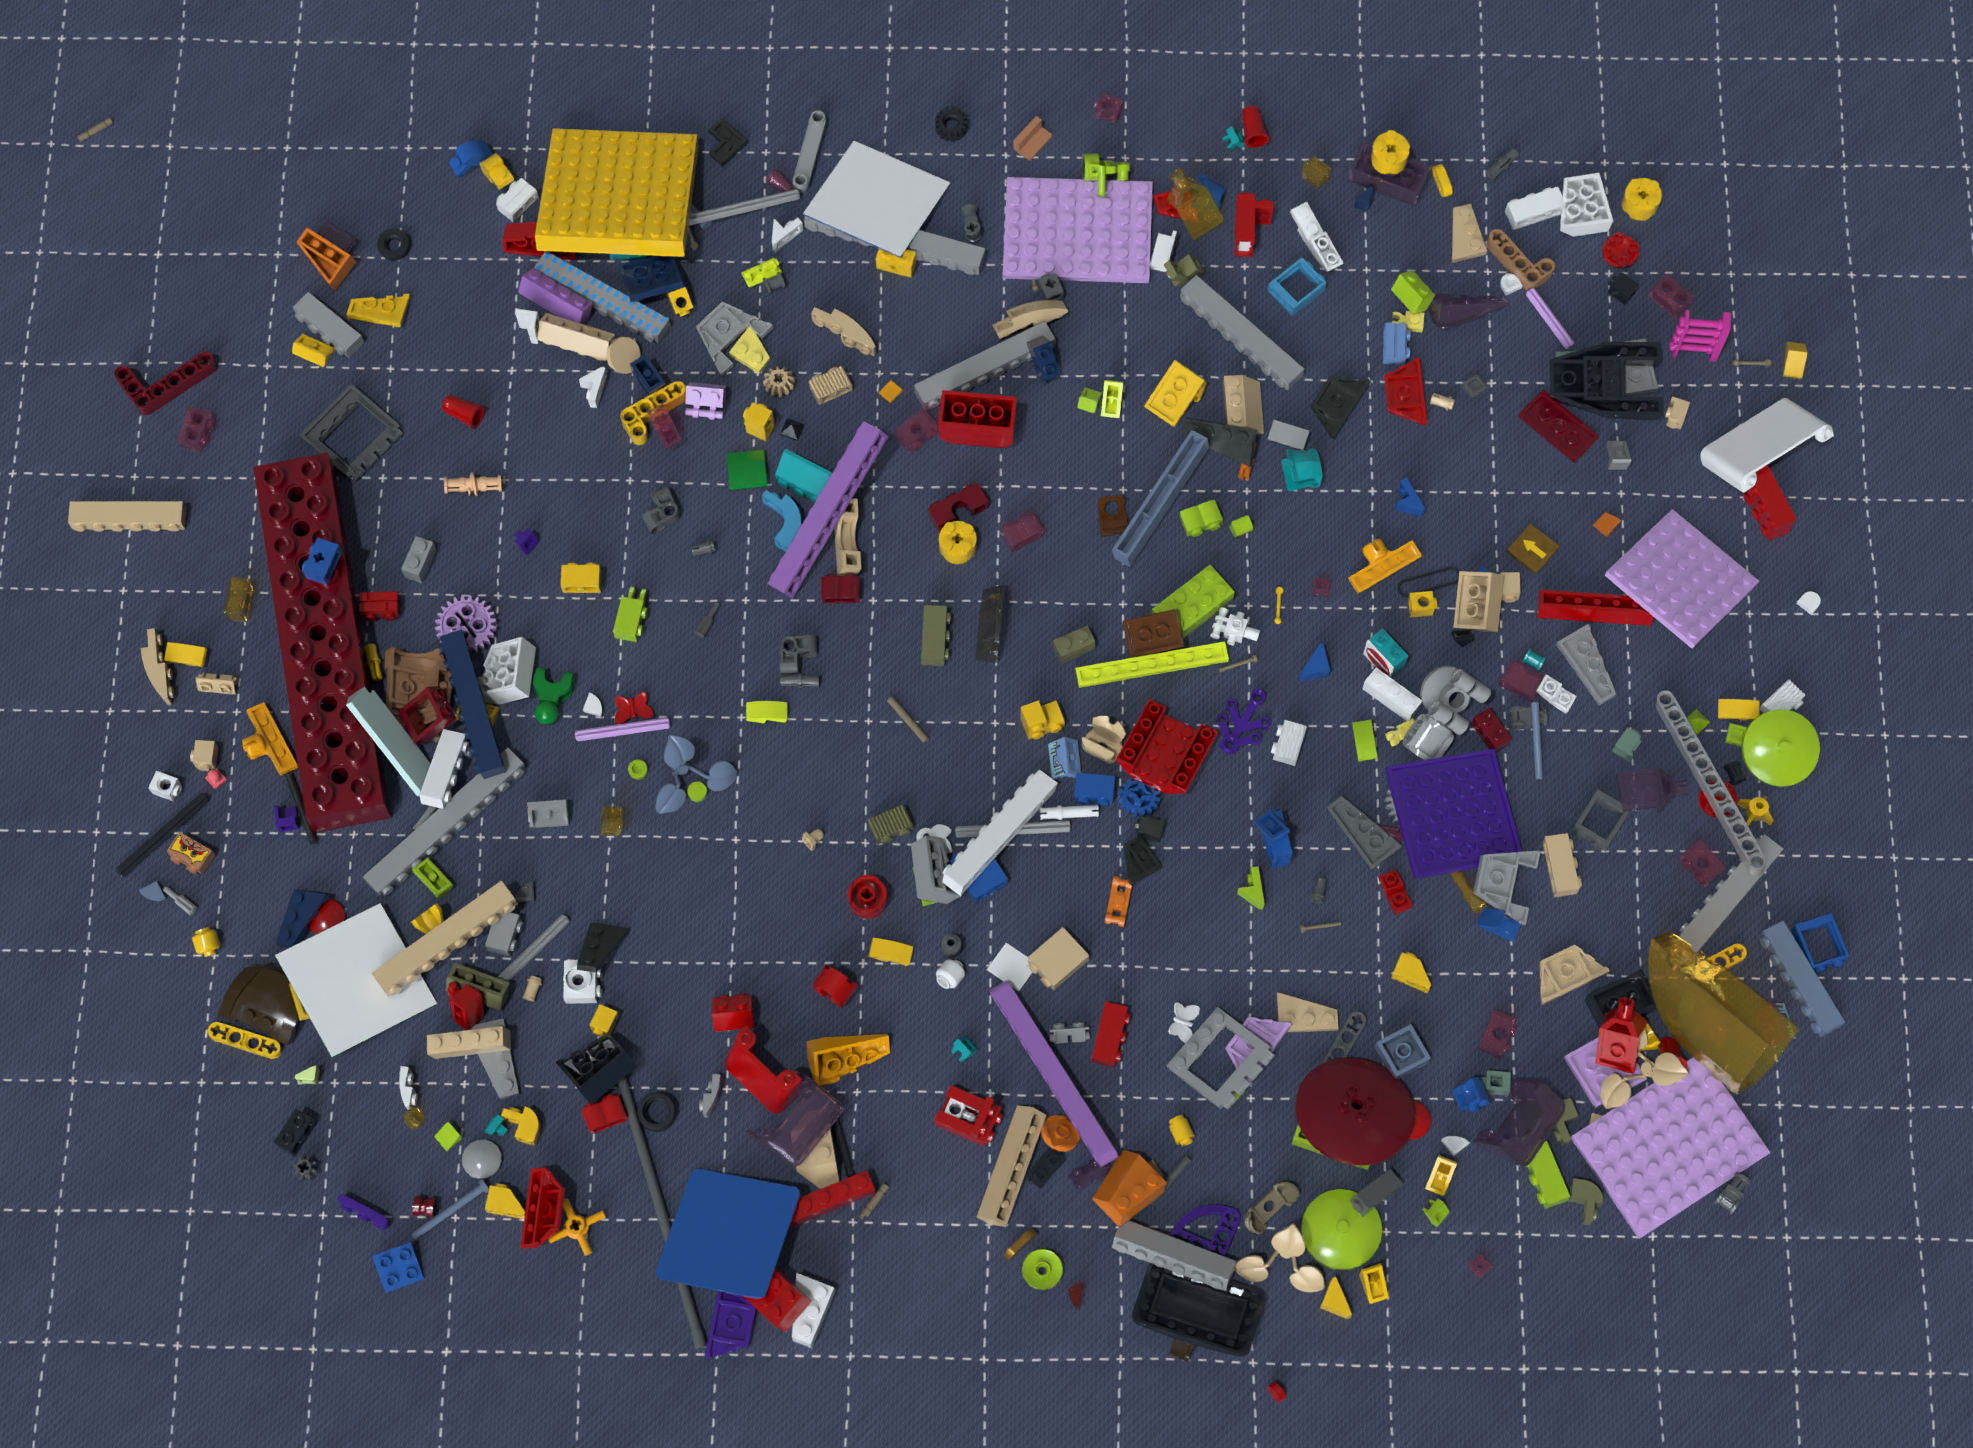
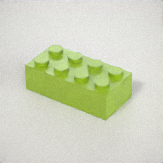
(1198, 599)

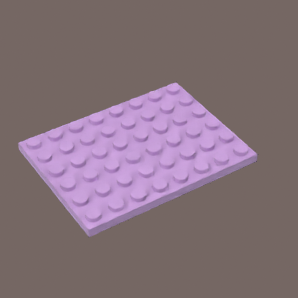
(1076, 234)
(1669, 1147)

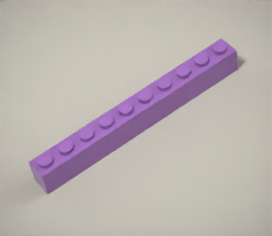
(827, 509)

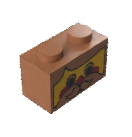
(190, 853)

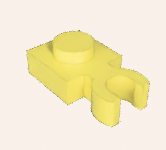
(1414, 322)
(1398, 735)

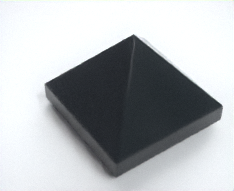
(792, 429)
(1462, 637)

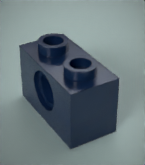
(1043, 358)
(647, 375)

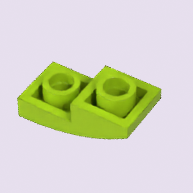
(1364, 740)

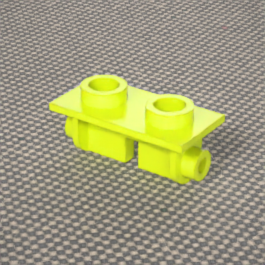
(764, 270)

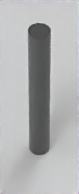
(1174, 1174)

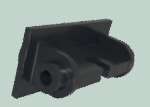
(1045, 1167)

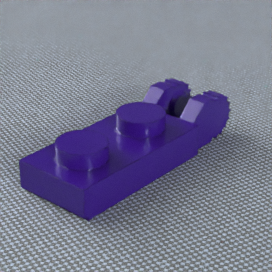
(364, 1212)

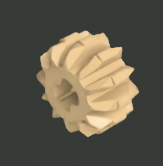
(779, 375)

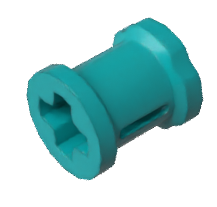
(1534, 659)

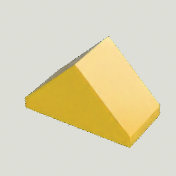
(1794, 360)
(1441, 1175)
(1374, 1283)
(1335, 1300)

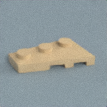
(1466, 235)
(1305, 1015)

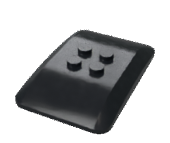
(1199, 1312)

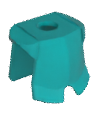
(1302, 469)

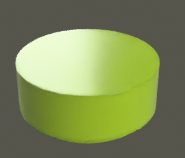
(638, 769)
(697, 791)

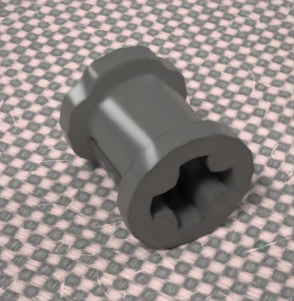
(773, 282)

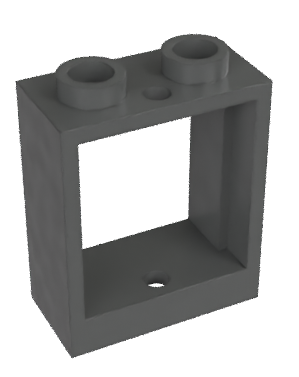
(1611, 805)

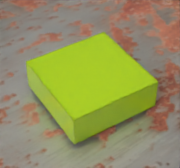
(1735, 734)

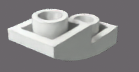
(1555, 694)
(408, 1093)

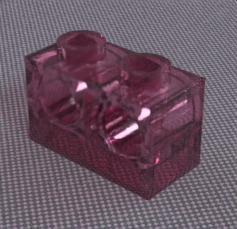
(1668, 299)
(191, 428)

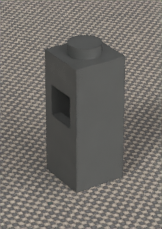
(1376, 1192)

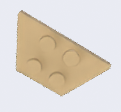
(1567, 972)

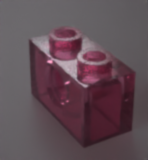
(919, 421)
(664, 426)
(1702, 853)
(1497, 1022)

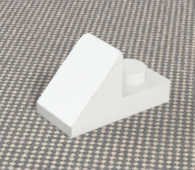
(783, 235)
(594, 383)

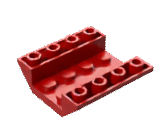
(1164, 750)

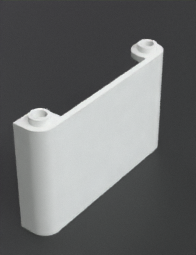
(1761, 441)

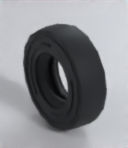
(393, 255)

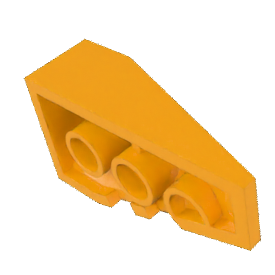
(837, 1056)

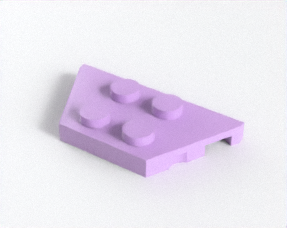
(1267, 1030)

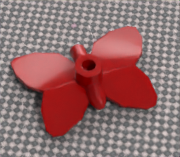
(632, 707)

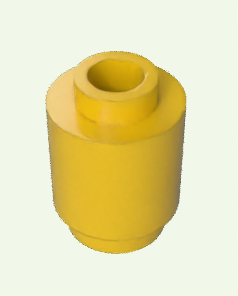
(1181, 1130)

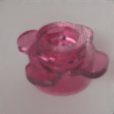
(1325, 583)
(1479, 1272)

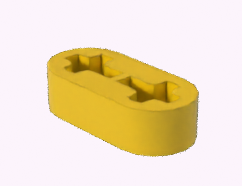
(1442, 180)

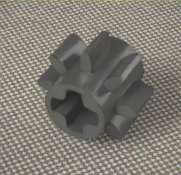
(307, 1173)

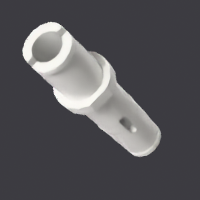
(1069, 812)

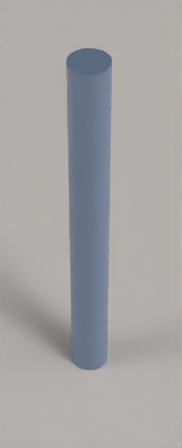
(1537, 740)

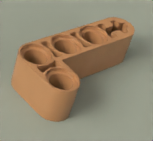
(1499, 243)

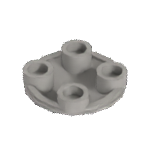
(481, 1159)

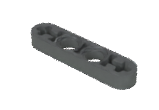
(1339, 1043)

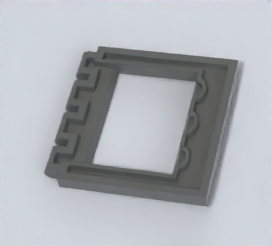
(334, 415)

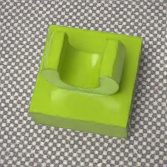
(1437, 1212)

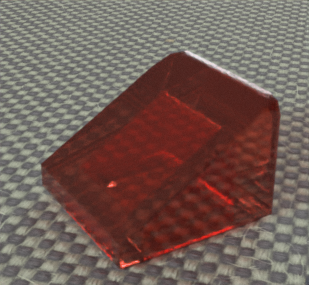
(1075, 1295)

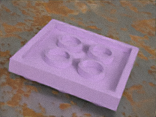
(1593, 1075)

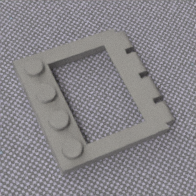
(1237, 1081)

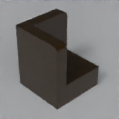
(1181, 1350)

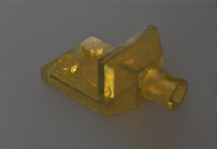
(1194, 204)

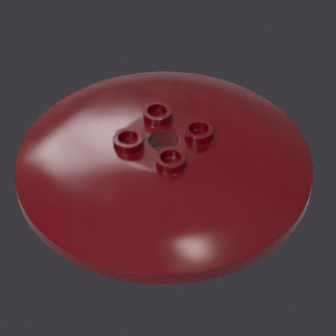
(1351, 1134)

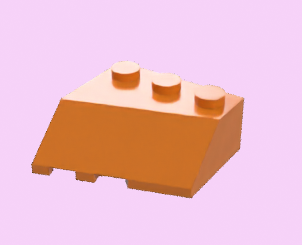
(1128, 1188)

